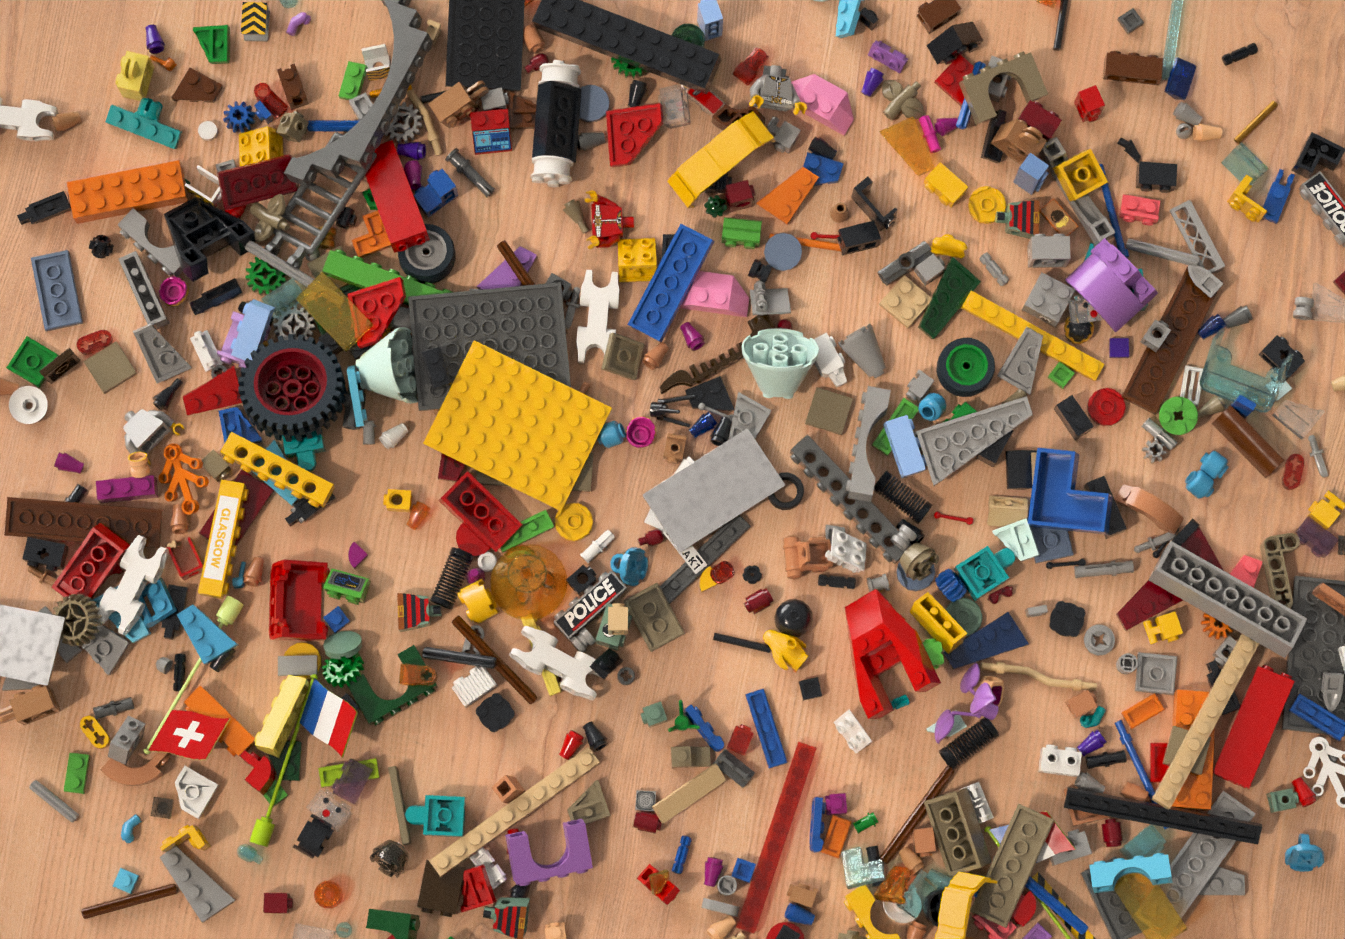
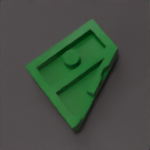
(214, 42)

